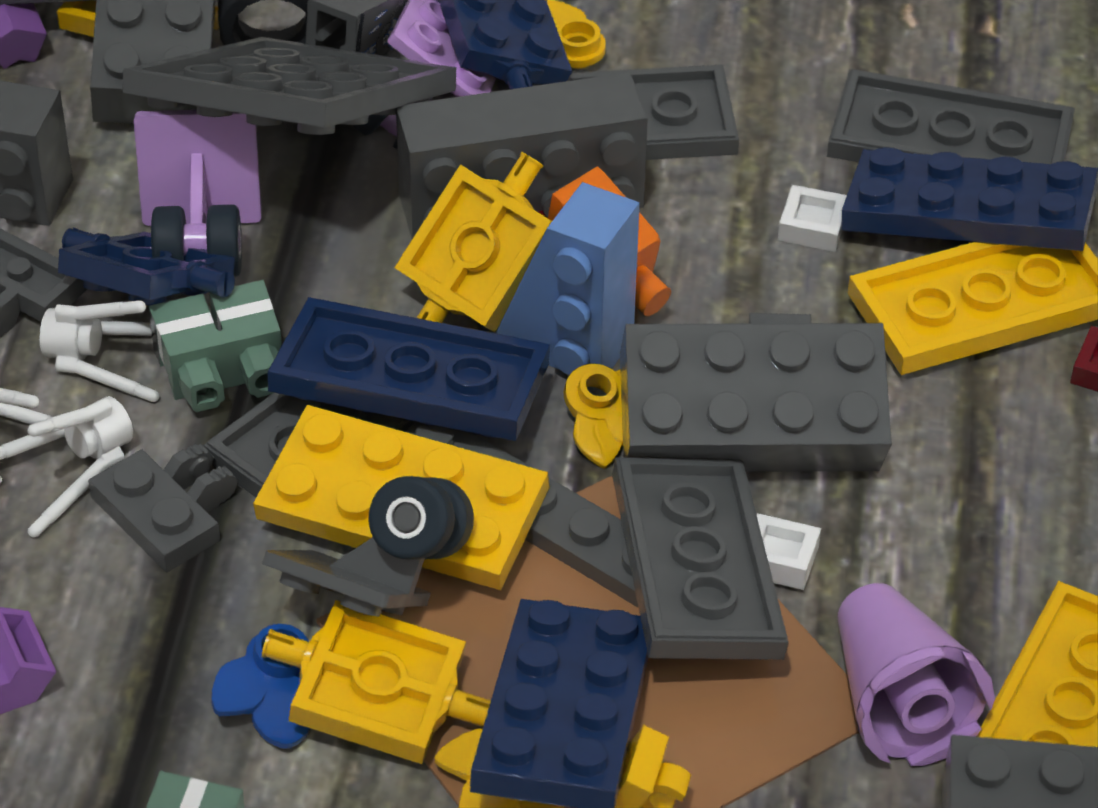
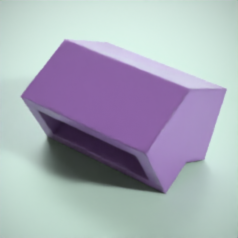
(20, 33)
(23, 660)

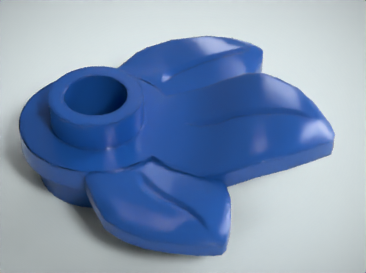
(261, 689)

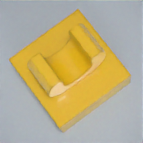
(646, 779)

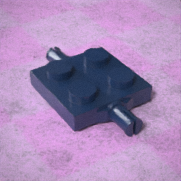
(507, 40)
(128, 266)

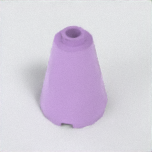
(908, 677)

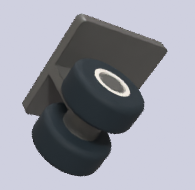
(409, 523)

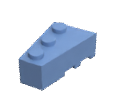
(580, 281)

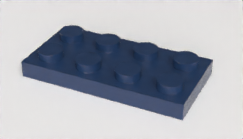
(971, 199)
(410, 368)
(562, 707)

